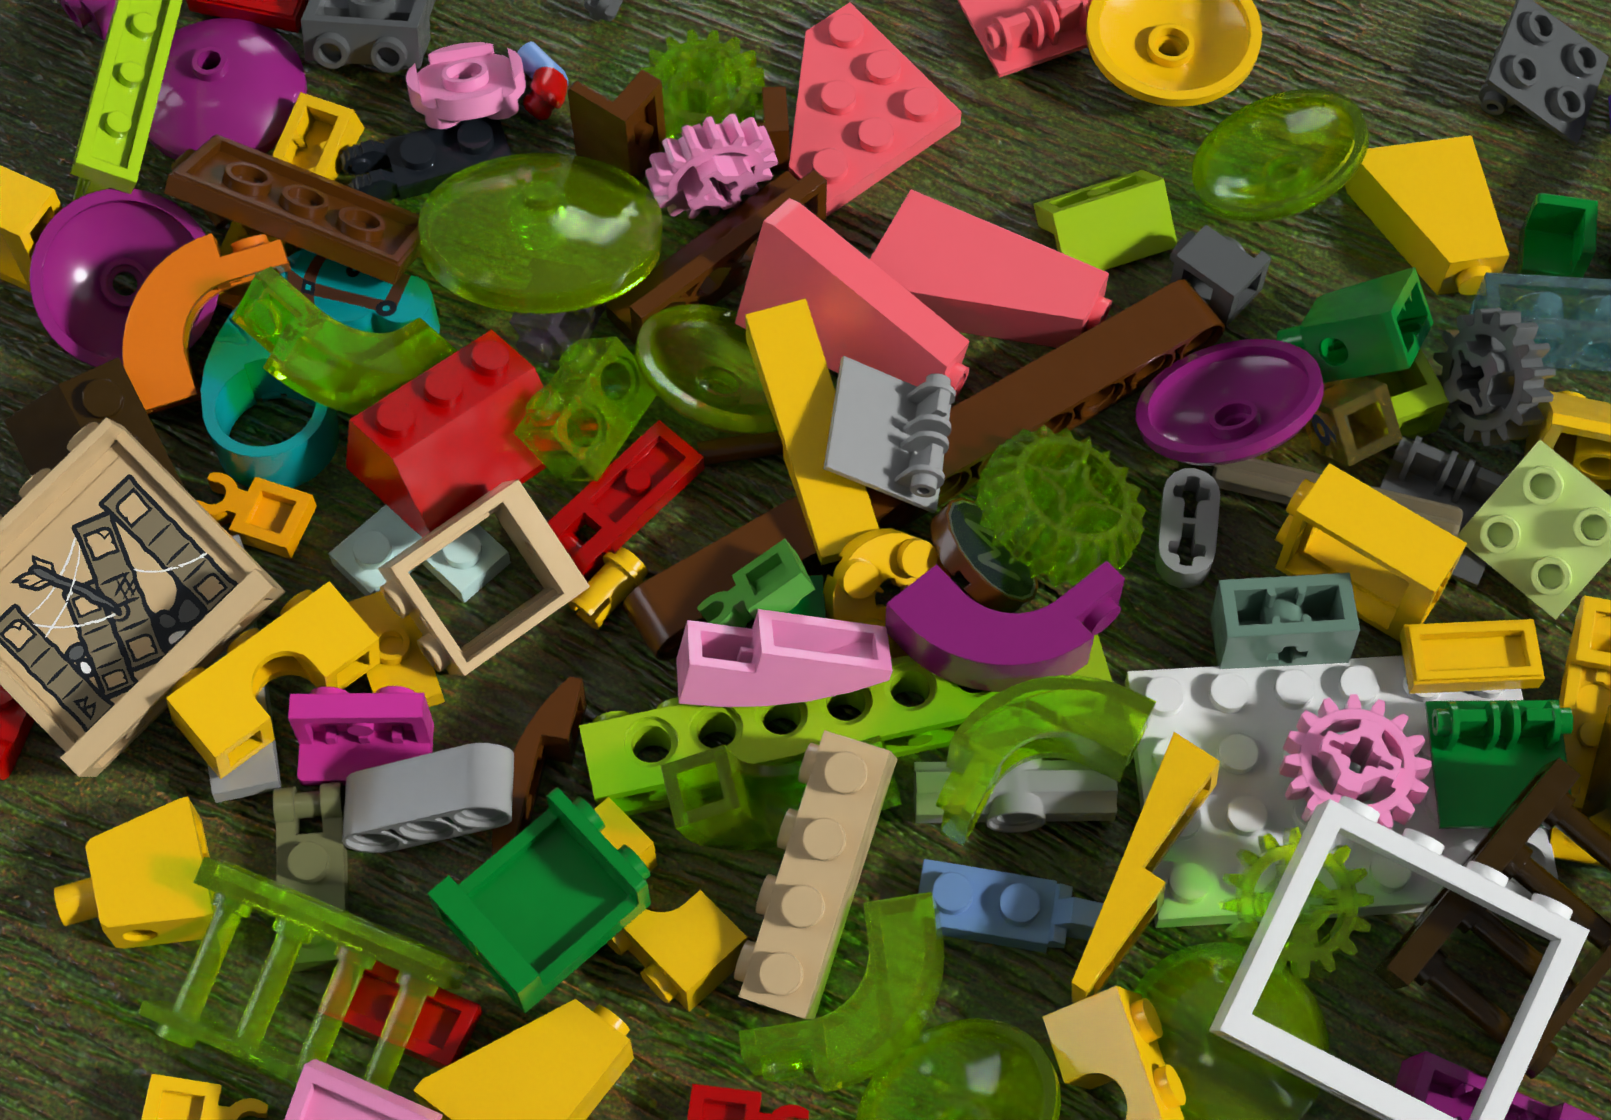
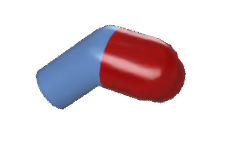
(548, 82)

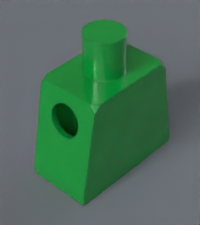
(1365, 327)

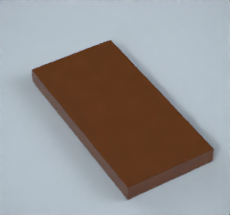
(298, 207)

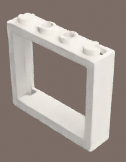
(1422, 855)

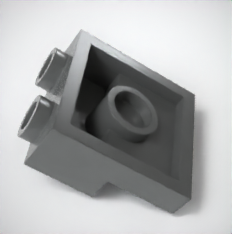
(367, 32)

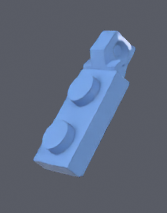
(1006, 907)

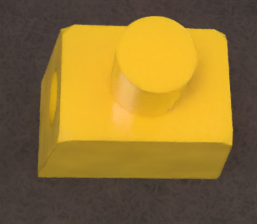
(144, 880)

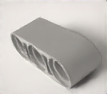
(429, 798)

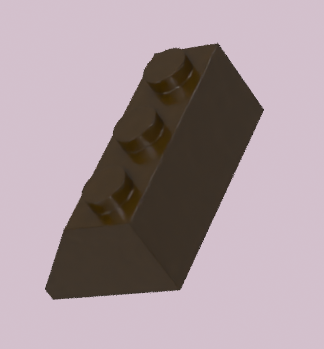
(52, 419)

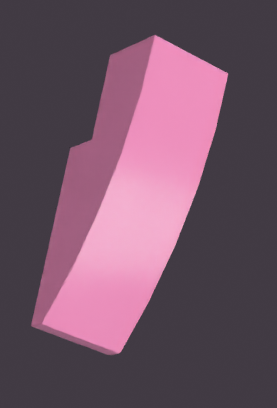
(779, 660)

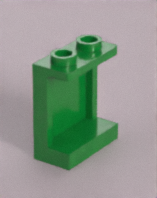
(545, 900)

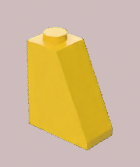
(1433, 210)
(538, 1072)

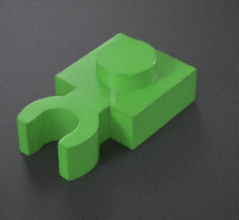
(767, 583)

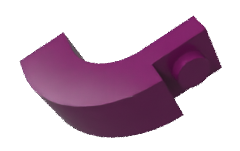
(995, 648)

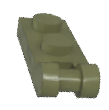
(313, 860)

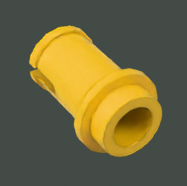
(609, 587)

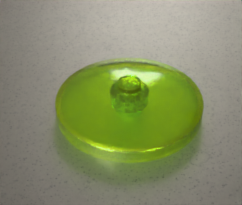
(540, 233)

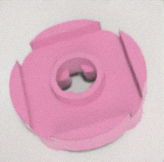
(466, 84)

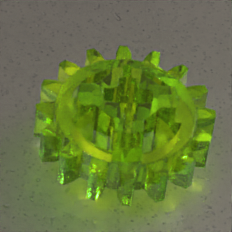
(705, 80)
(1300, 944)

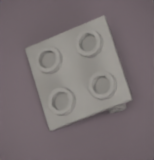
(890, 432)

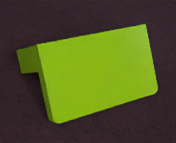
(1111, 220)

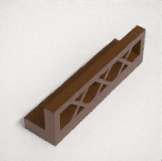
(716, 258)

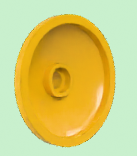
(1209, 41)

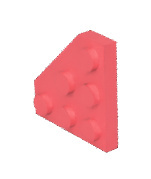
(861, 107)

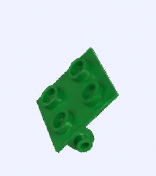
(1489, 754)

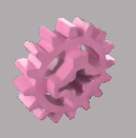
(711, 166)
(1324, 755)

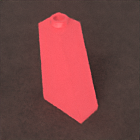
(989, 277)
(851, 301)

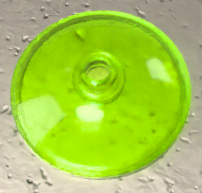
(1280, 155)
(704, 369)
(966, 1074)
(1216, 1074)

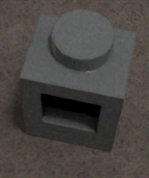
(1219, 271)

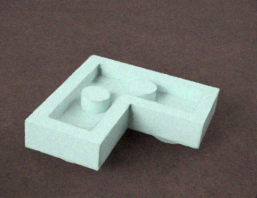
(461, 565)

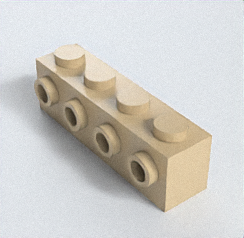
(818, 874)

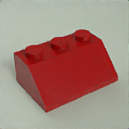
(447, 434)

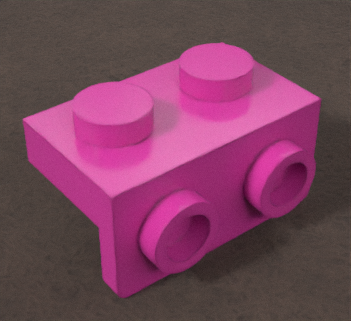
(357, 730)

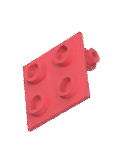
(1027, 31)

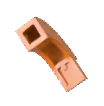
(168, 304)

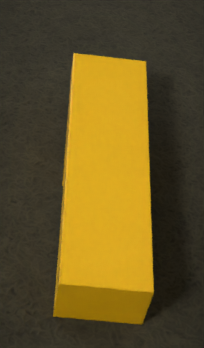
(312, 141)
(802, 403)
(1136, 894)

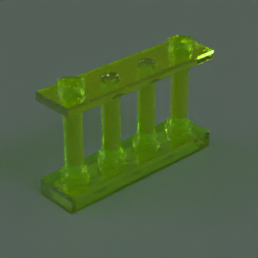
(296, 921)

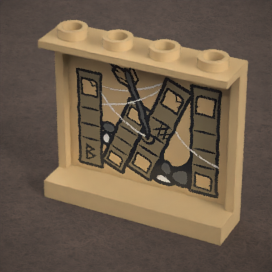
(114, 594)

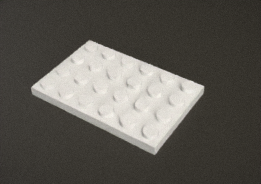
(1244, 723)

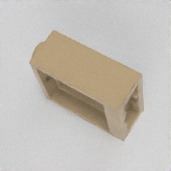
(536, 544)

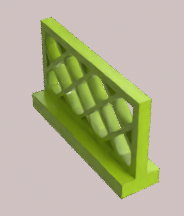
(124, 95)

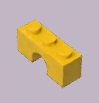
(311, 639)
(681, 949)
(1116, 1040)

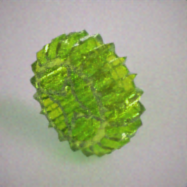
(1059, 505)

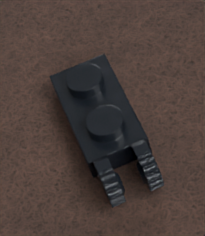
(422, 158)

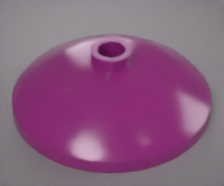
(240, 99)
(85, 252)
(1230, 402)

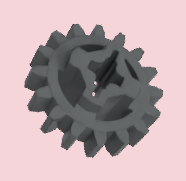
(1494, 376)

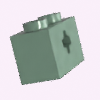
(1284, 621)

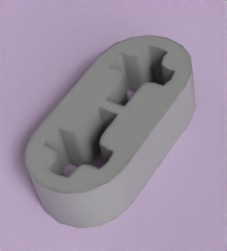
(1174, 526)

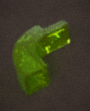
(329, 359)
(1038, 719)
(735, 802)
(879, 1017)

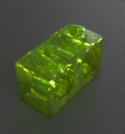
(596, 413)

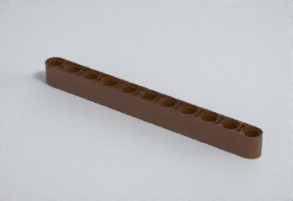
(1051, 391)

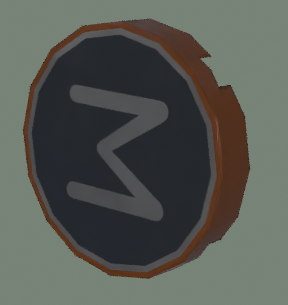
(968, 549)

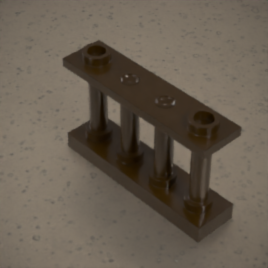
(1503, 848)

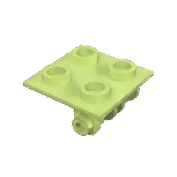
(1544, 529)

